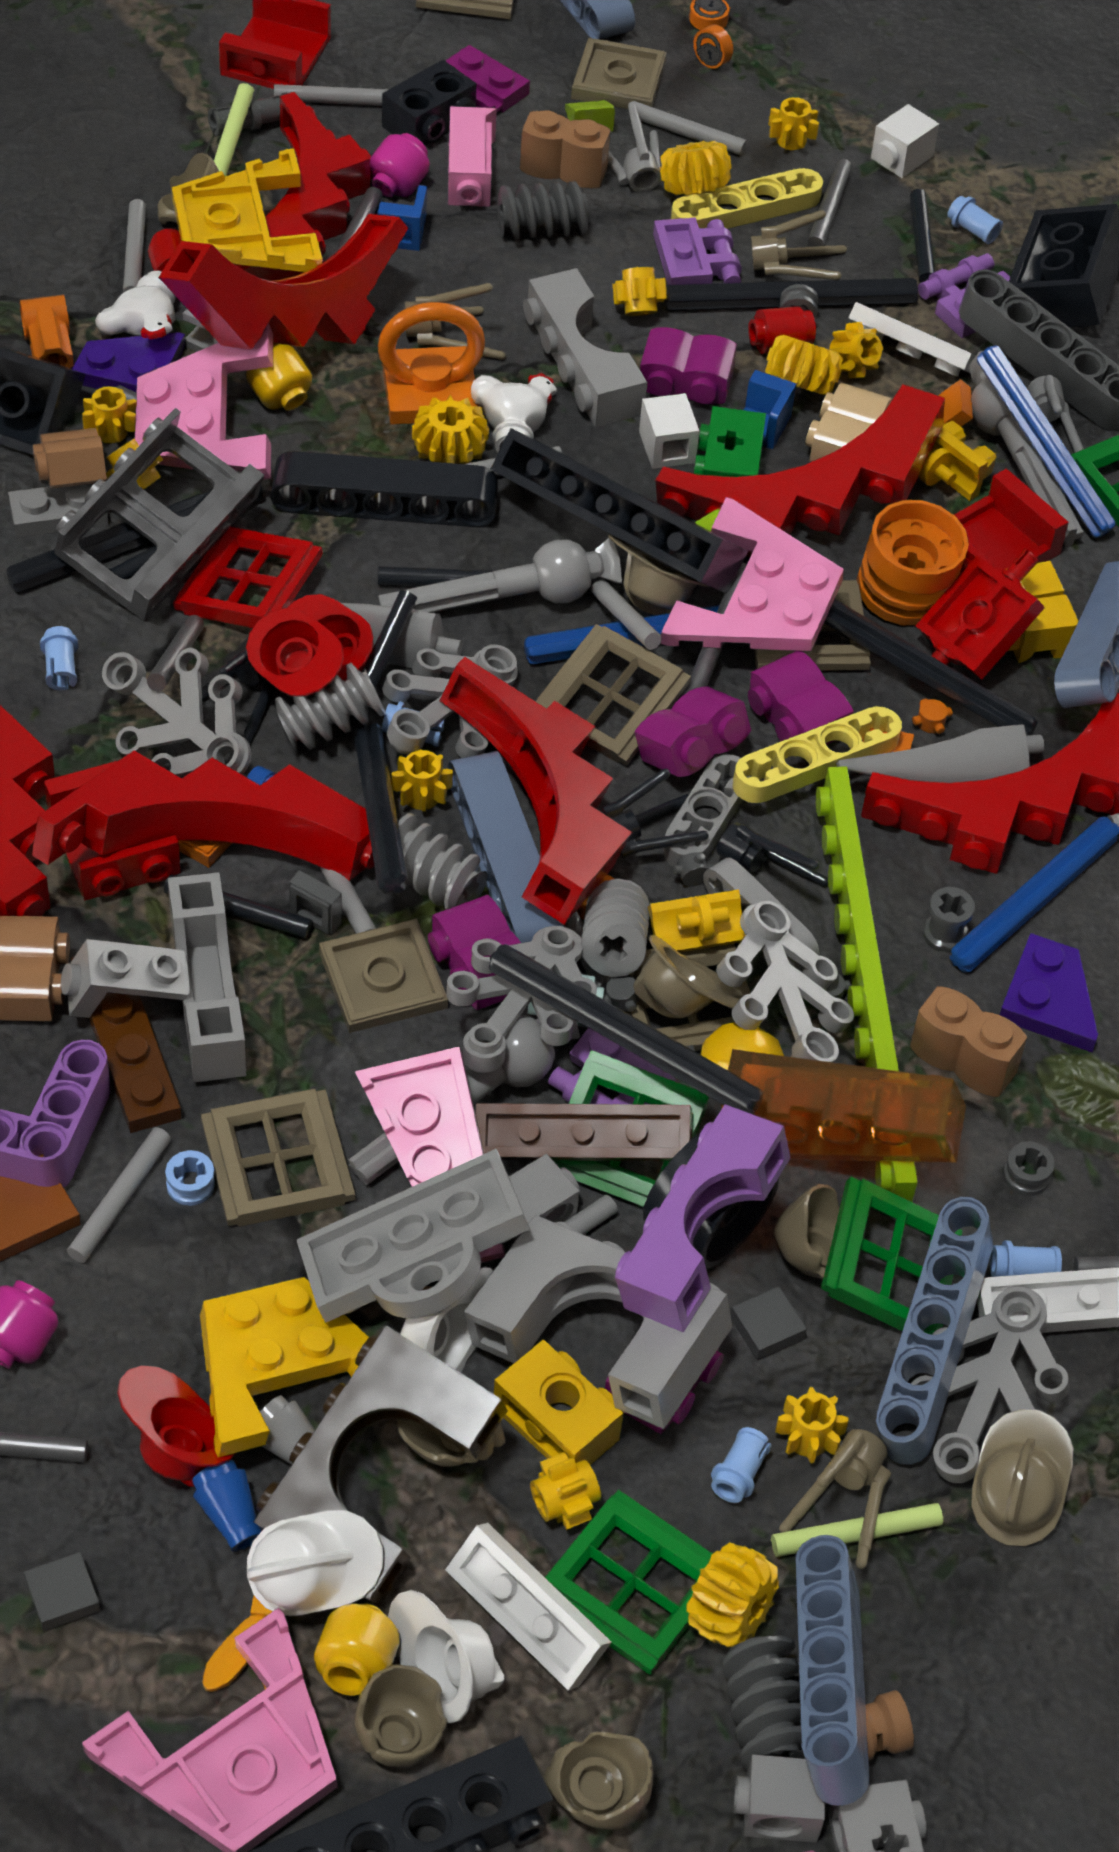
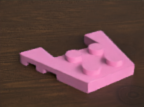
(199, 391)
(777, 599)
(248, 1768)

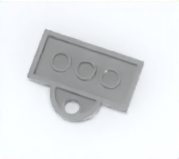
(414, 1241)

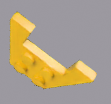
(232, 218)
(264, 1344)

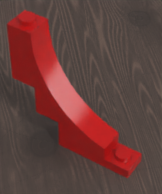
(145, 802)

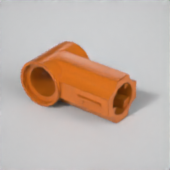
(47, 328)

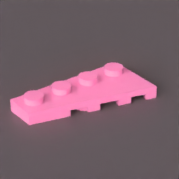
(427, 1116)

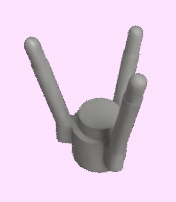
(640, 165)
(1050, 398)

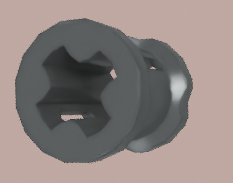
(950, 913)

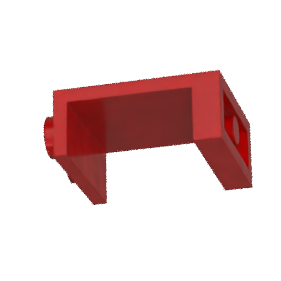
(277, 43)
(119, 870)

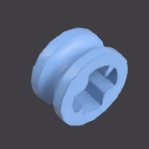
(175, 1173)

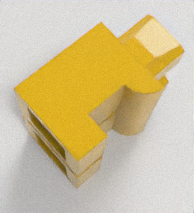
(1054, 624)

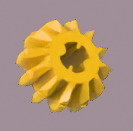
(695, 167)
(804, 364)
(450, 431)
(732, 1595)

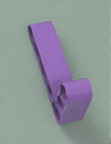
(60, 1120)

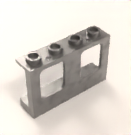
(178, 539)

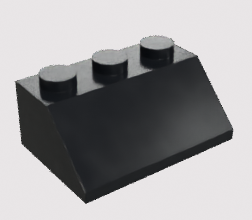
(1070, 262)
(34, 398)

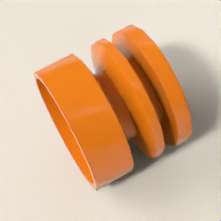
(910, 560)

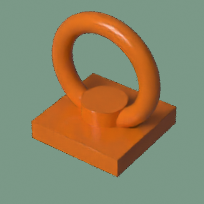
(424, 373)

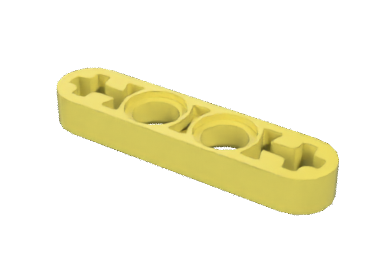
(792, 192)
(813, 749)

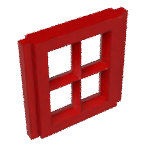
(283, 589)

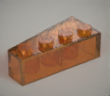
(855, 1110)

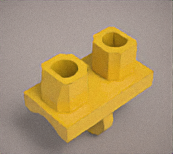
(957, 463)
(698, 921)

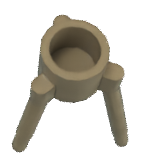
(771, 252)
(425, 330)
(853, 1466)

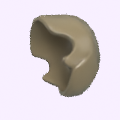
(400, 1716)

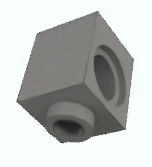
(546, 1191)
(779, 1800)

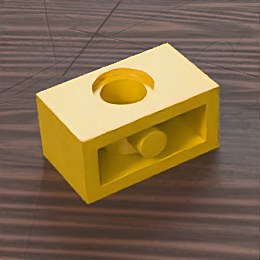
(550, 1378)

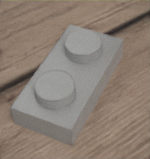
(41, 509)

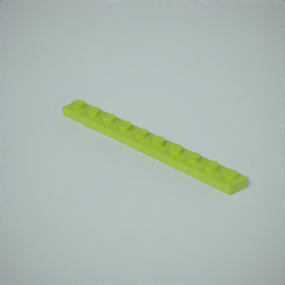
(860, 953)

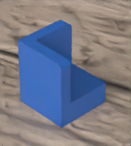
(412, 216)
(775, 398)

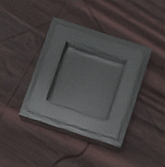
(315, 901)
(768, 1322)
(61, 1591)

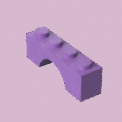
(733, 1163)

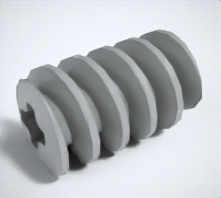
(329, 707)
(437, 871)
(615, 928)

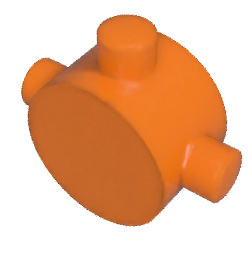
(932, 716)

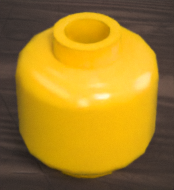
(283, 383)
(355, 1646)

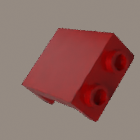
(1009, 522)

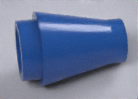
(228, 1502)

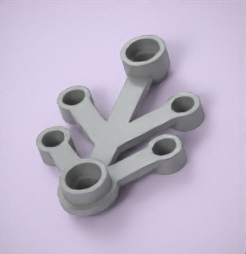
(184, 720)
(410, 728)
(767, 927)
(485, 1043)
(996, 1374)

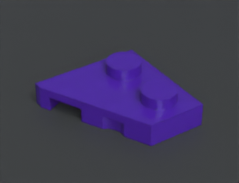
(124, 359)
(1051, 994)

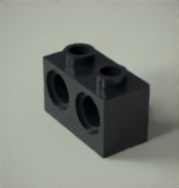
(424, 101)

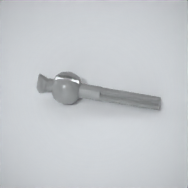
(995, 418)
(558, 572)
(524, 1064)

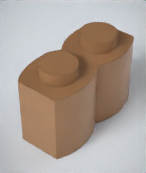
(564, 149)
(70, 458)
(30, 967)
(972, 1043)

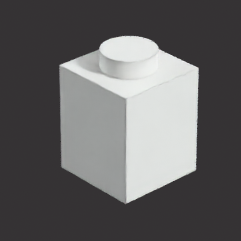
(904, 140)
(669, 431)

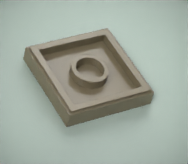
(618, 73)
(383, 975)

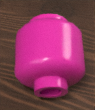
(399, 165)
(24, 1323)

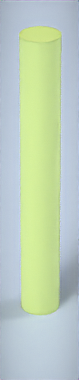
(233, 127)
(850, 1530)

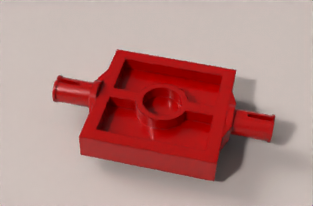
(982, 614)

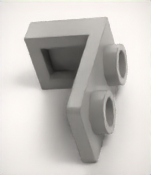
(125, 970)

